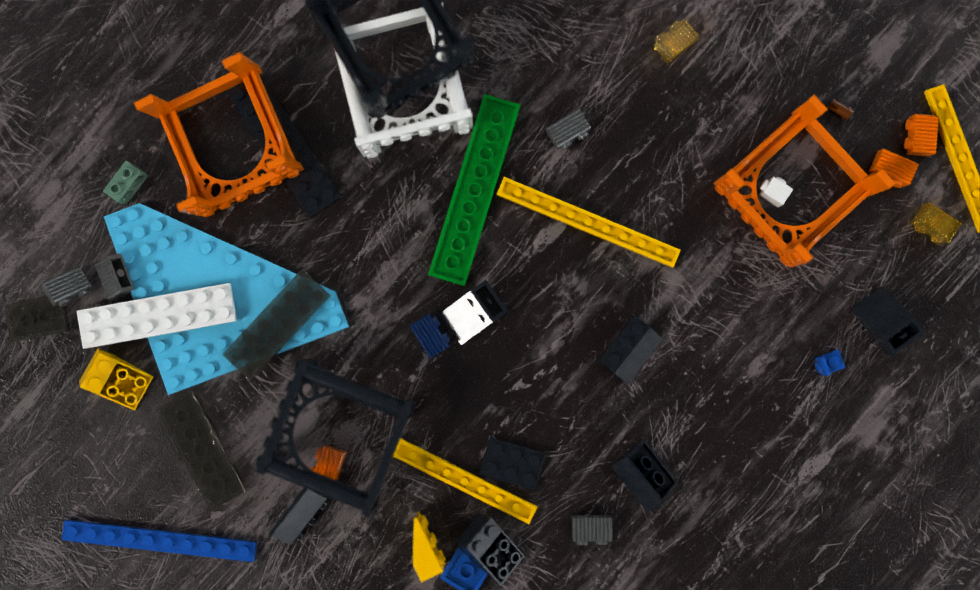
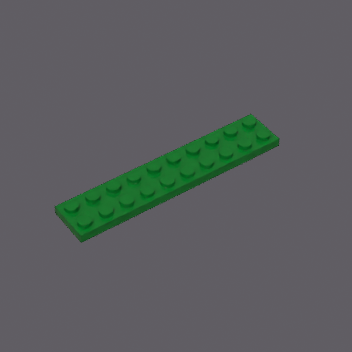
(474, 190)

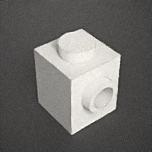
(775, 191)

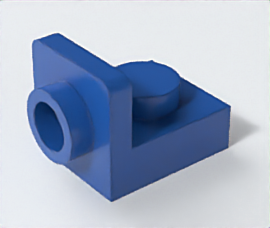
(829, 363)

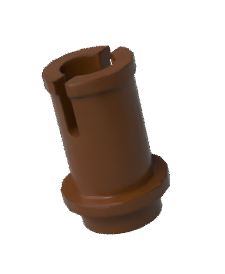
(841, 109)

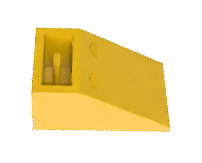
(115, 379)
(426, 557)

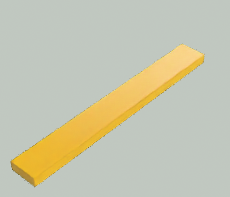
(956, 149)
(465, 481)

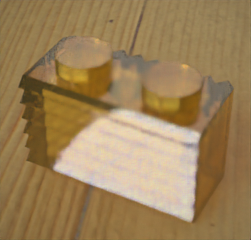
(675, 40)
(935, 223)

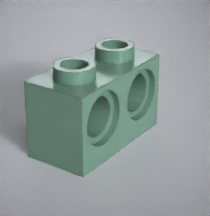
(125, 183)

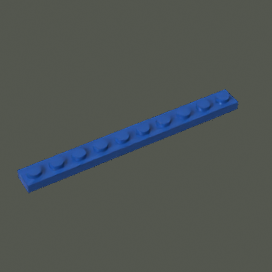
(159, 540)

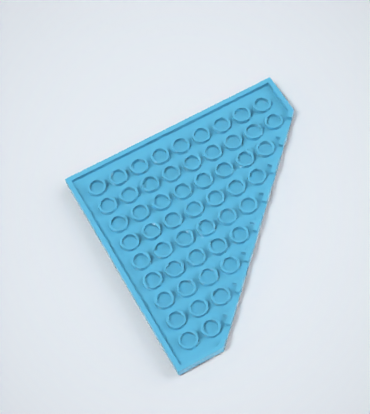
(174, 258)

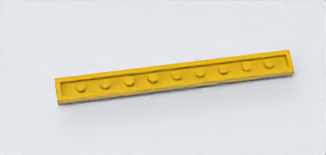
(588, 222)

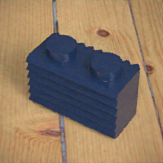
(430, 336)

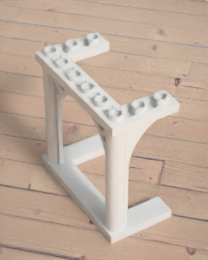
(368, 139)

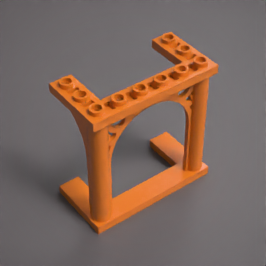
(200, 198)
(797, 250)

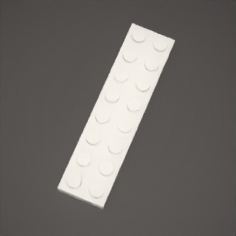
(156, 315)

